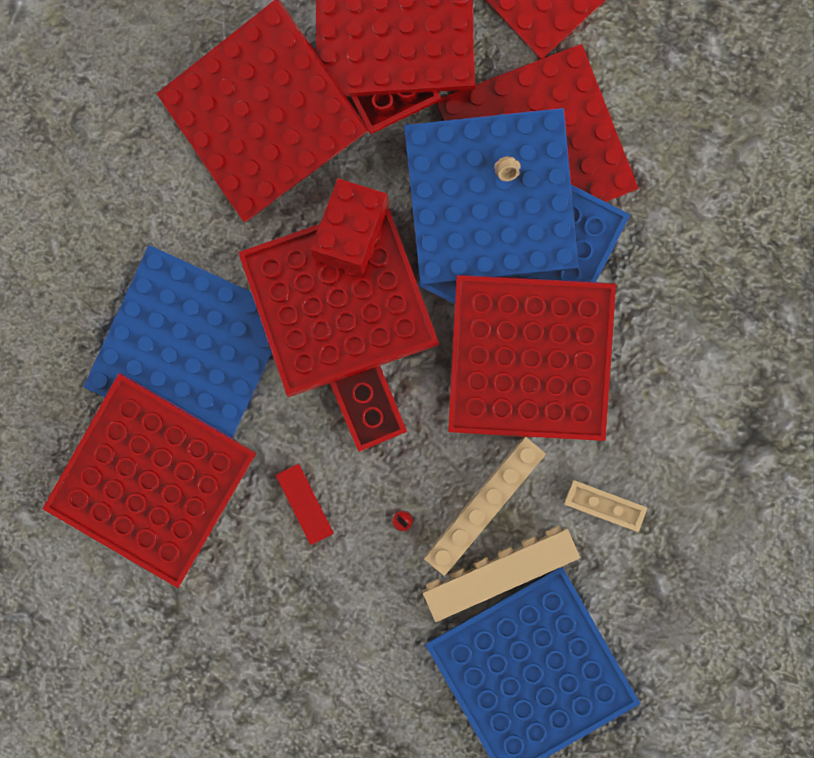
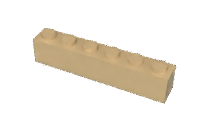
(484, 505)
(501, 573)

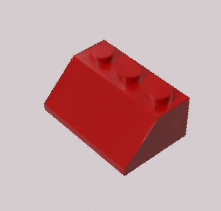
(384, 110)

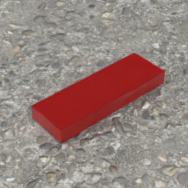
(305, 504)

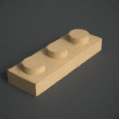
(605, 505)

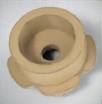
(507, 168)

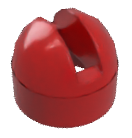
(406, 516)

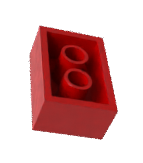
(350, 226)
(368, 408)

